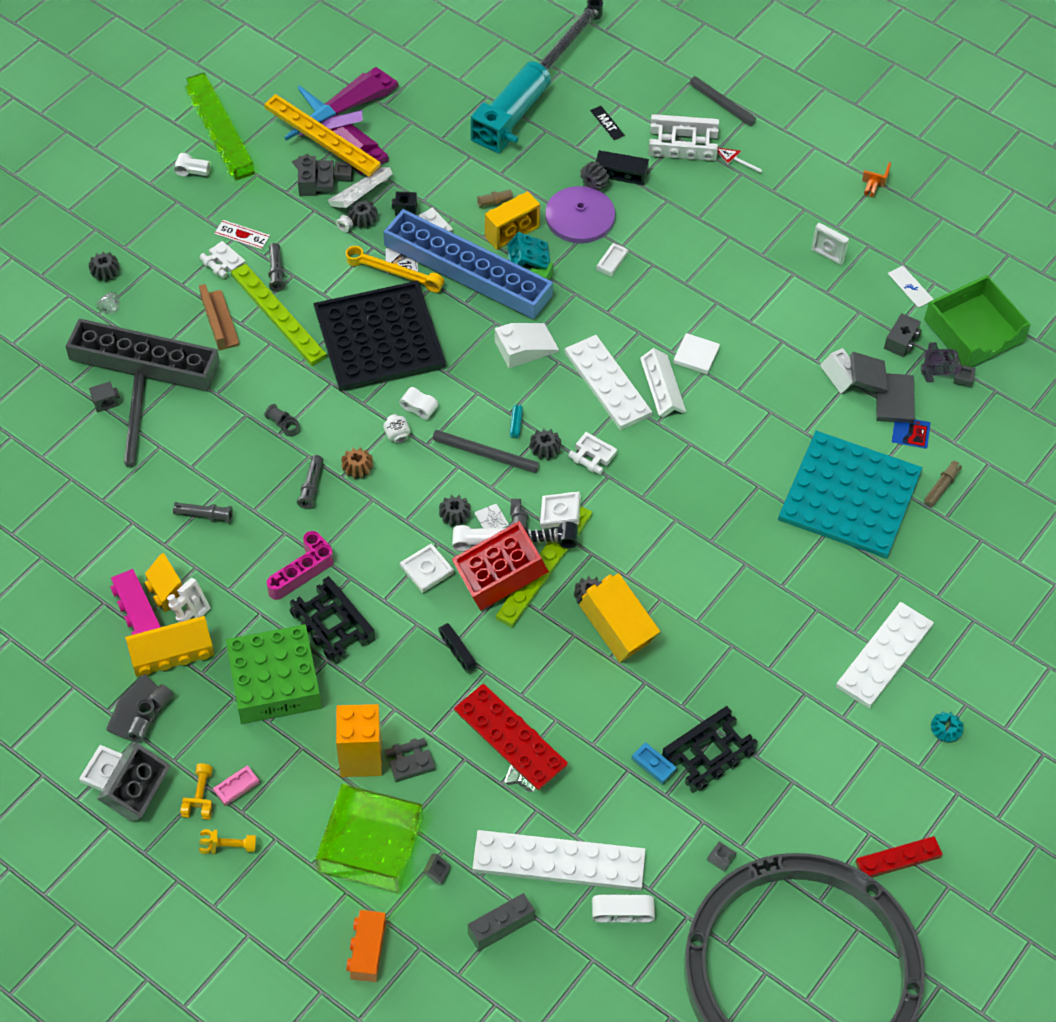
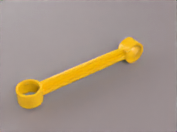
(432, 282)

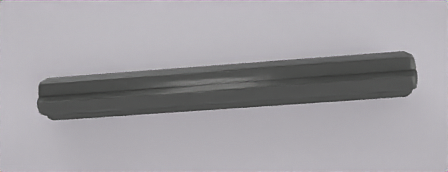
(722, 100)

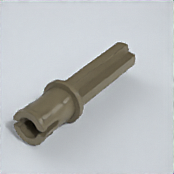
(946, 478)

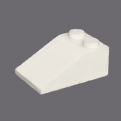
(524, 342)

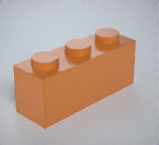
(366, 945)

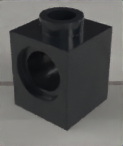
(405, 201)

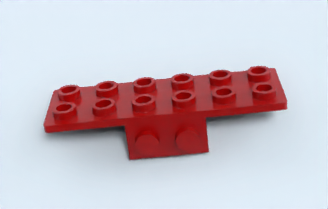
(511, 736)

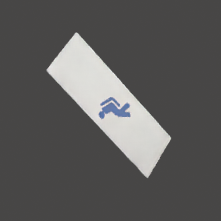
(910, 286)

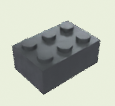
(133, 782)

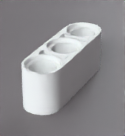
(623, 908)

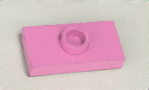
(236, 785)

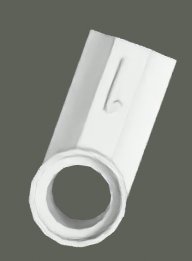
(186, 164)

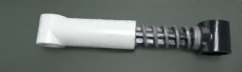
(565, 535)

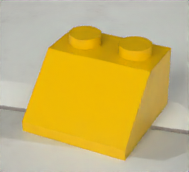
(162, 582)

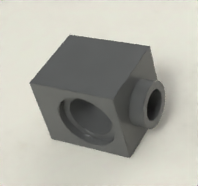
(104, 396)

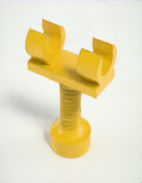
(203, 772)
(213, 842)

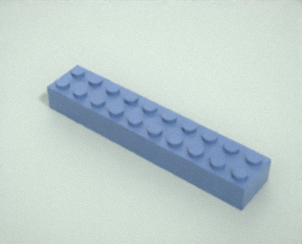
(468, 263)

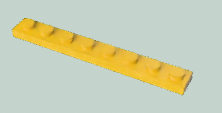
(322, 135)

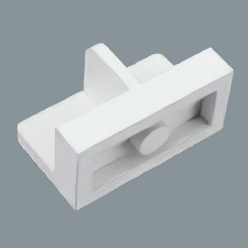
(838, 369)

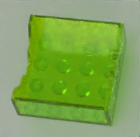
(369, 838)

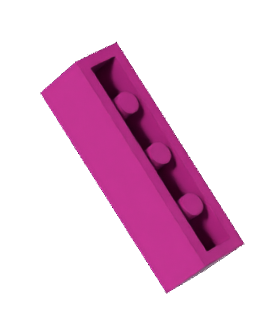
(134, 602)

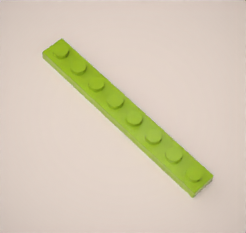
(278, 315)
(521, 598)

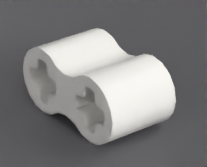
(418, 403)

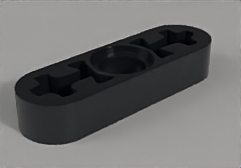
(457, 647)

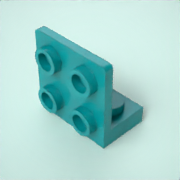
(528, 250)

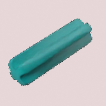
(516, 421)

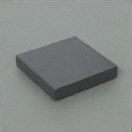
(868, 372)

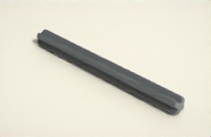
(134, 420)
(485, 451)

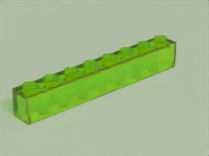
(219, 126)

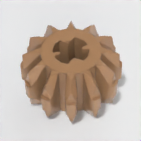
(357, 463)

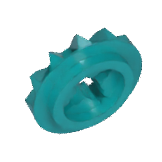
(953, 732)

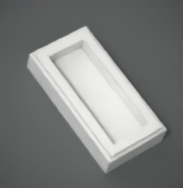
(612, 259)

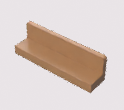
(219, 318)

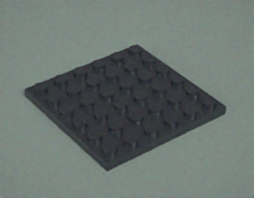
(379, 335)

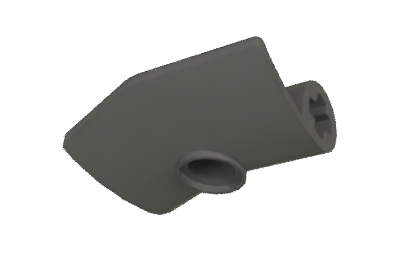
(128, 716)

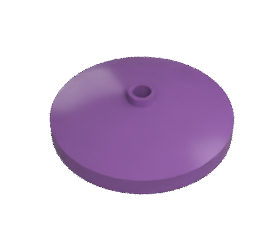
(580, 214)

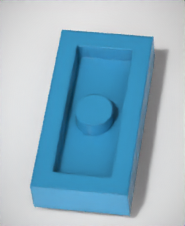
(654, 763)

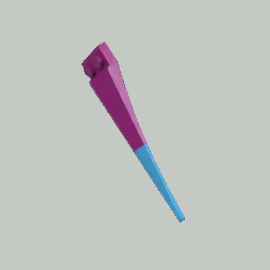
(361, 90)
(350, 133)

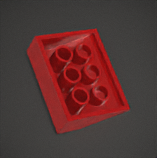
(500, 565)

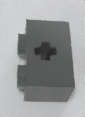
(902, 335)

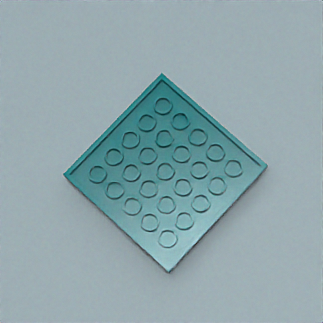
(850, 494)

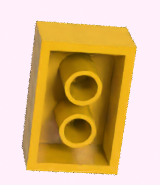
(511, 217)

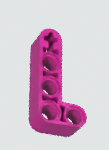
(280, 582)

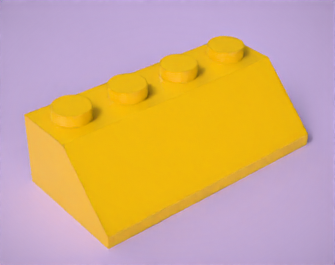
(170, 646)

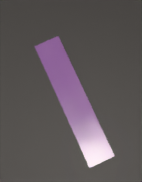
(341, 120)

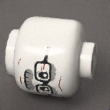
(396, 428)

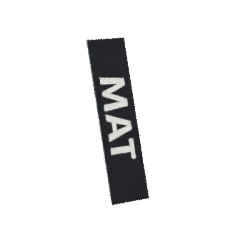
(607, 123)

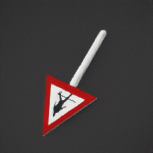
(729, 155)

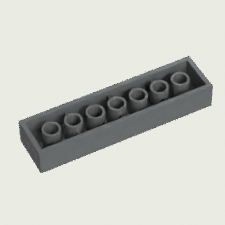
(143, 353)

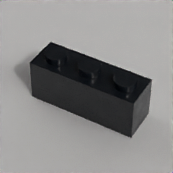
(624, 167)

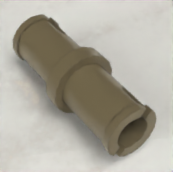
(494, 198)

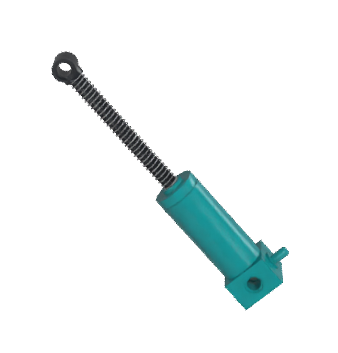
(494, 122)

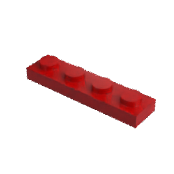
(899, 857)

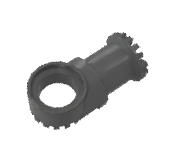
(282, 419)
(517, 514)

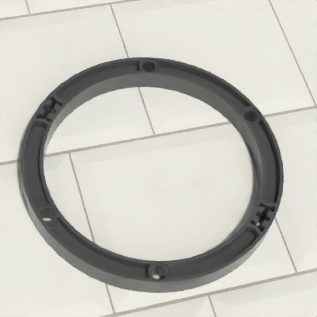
(812, 868)

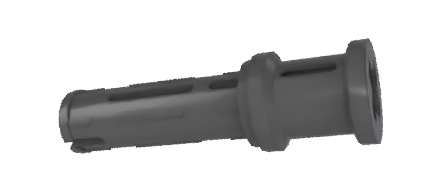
(276, 272)
(308, 495)
(211, 512)

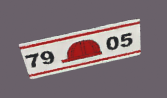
(242, 234)

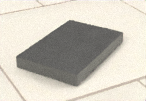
(898, 401)

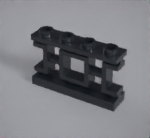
(344, 611)
(702, 735)

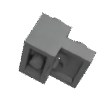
(307, 173)

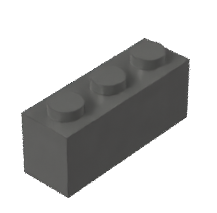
(501, 922)

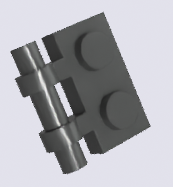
(410, 765)

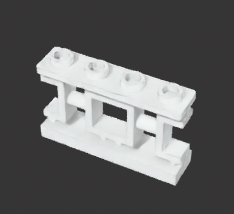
(683, 127)

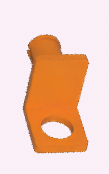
(874, 180)

